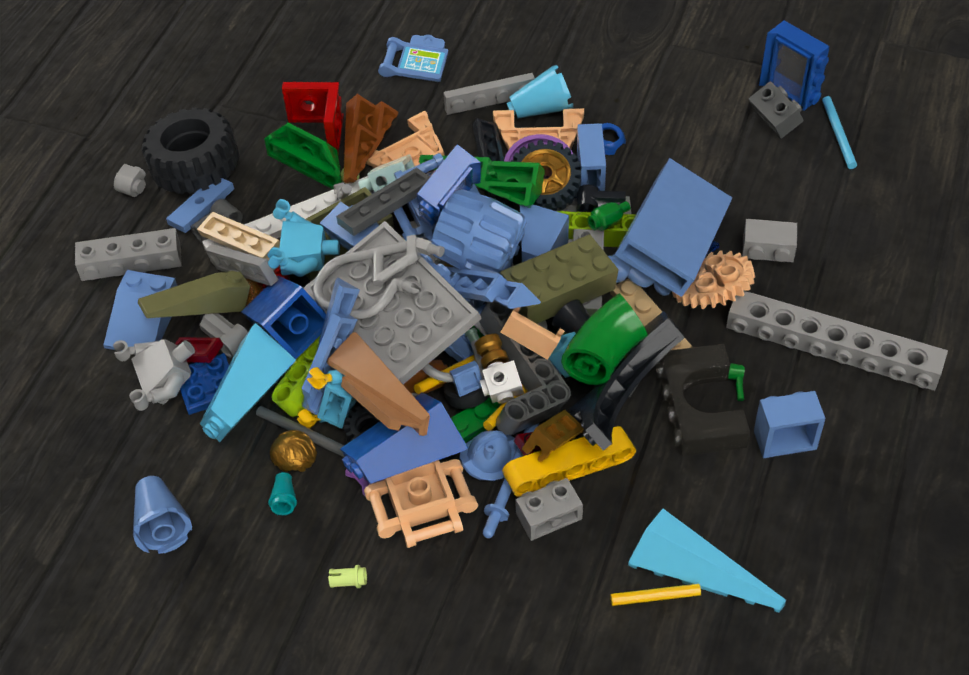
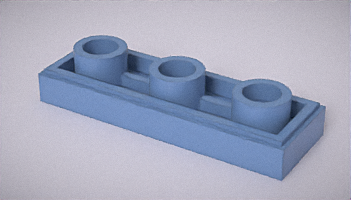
(198, 205)

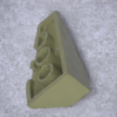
(207, 295)

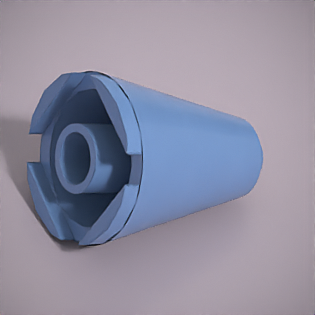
(158, 517)

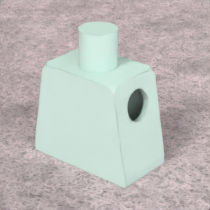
(375, 180)

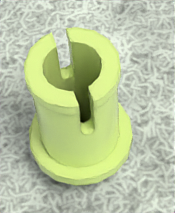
(348, 577)

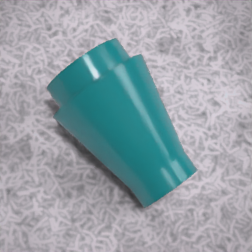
(282, 496)

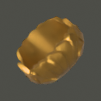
(293, 451)

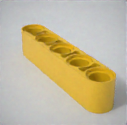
(568, 461)

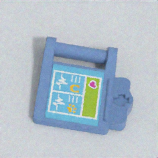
(420, 59)

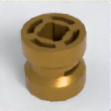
(490, 349)

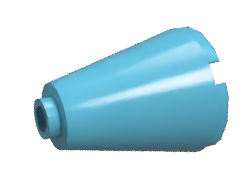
(541, 96)

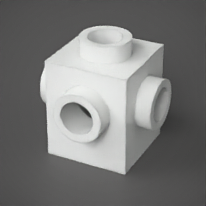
(501, 382)

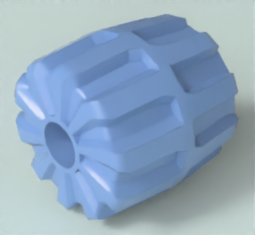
(478, 232)

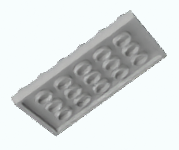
(412, 325)

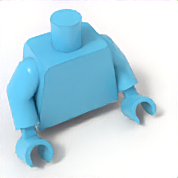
(301, 244)

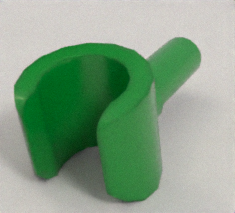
(737, 373)

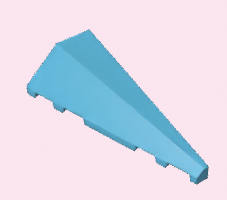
(681, 553)

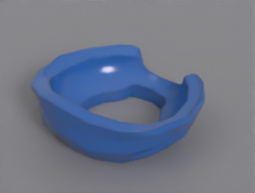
(611, 147)

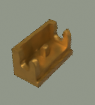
(553, 434)

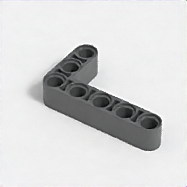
(544, 384)

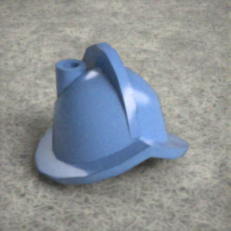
(488, 455)

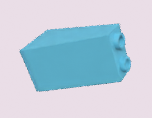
(249, 377)

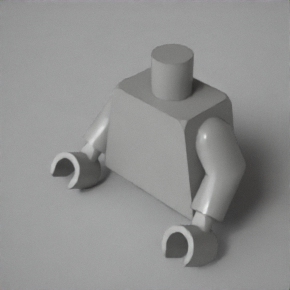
(159, 367)

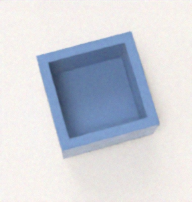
(789, 424)

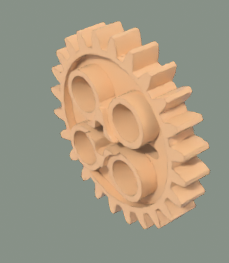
(719, 280)

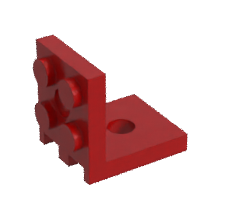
(324, 110)

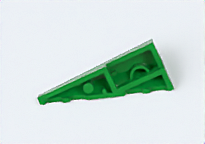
(510, 180)

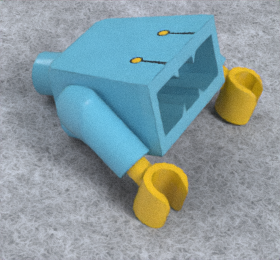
(335, 401)

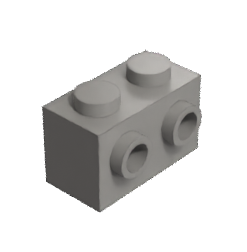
(769, 240)
(549, 508)

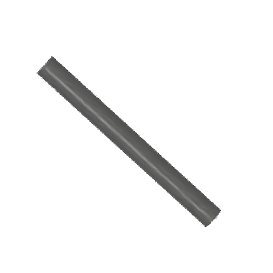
(288, 424)

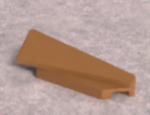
(377, 387)

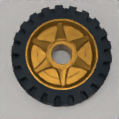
(562, 169)

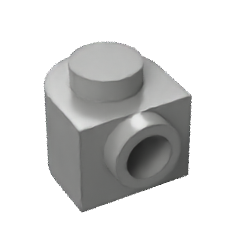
(130, 180)

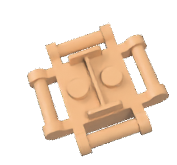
(421, 498)

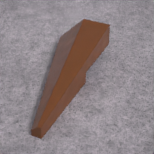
(363, 133)

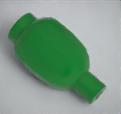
(607, 215)

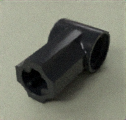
(590, 198)

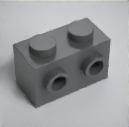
(776, 109)

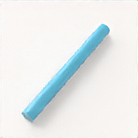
(839, 132)

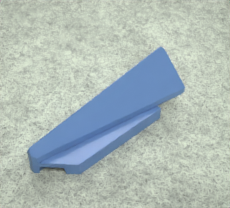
(336, 329)

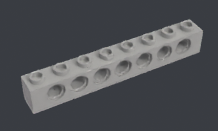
(837, 339)

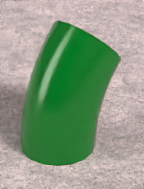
(603, 342)

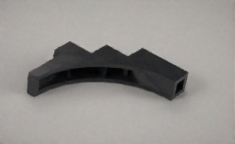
(602, 405)

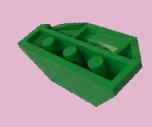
(305, 154)

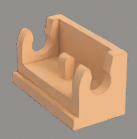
(531, 334)

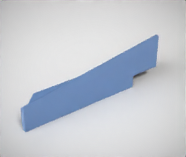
(491, 287)

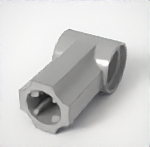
(218, 327)

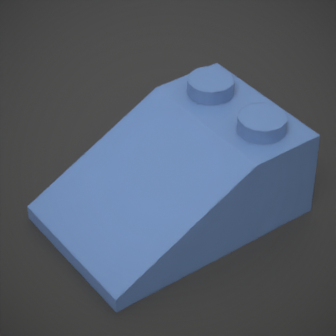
(128, 319)

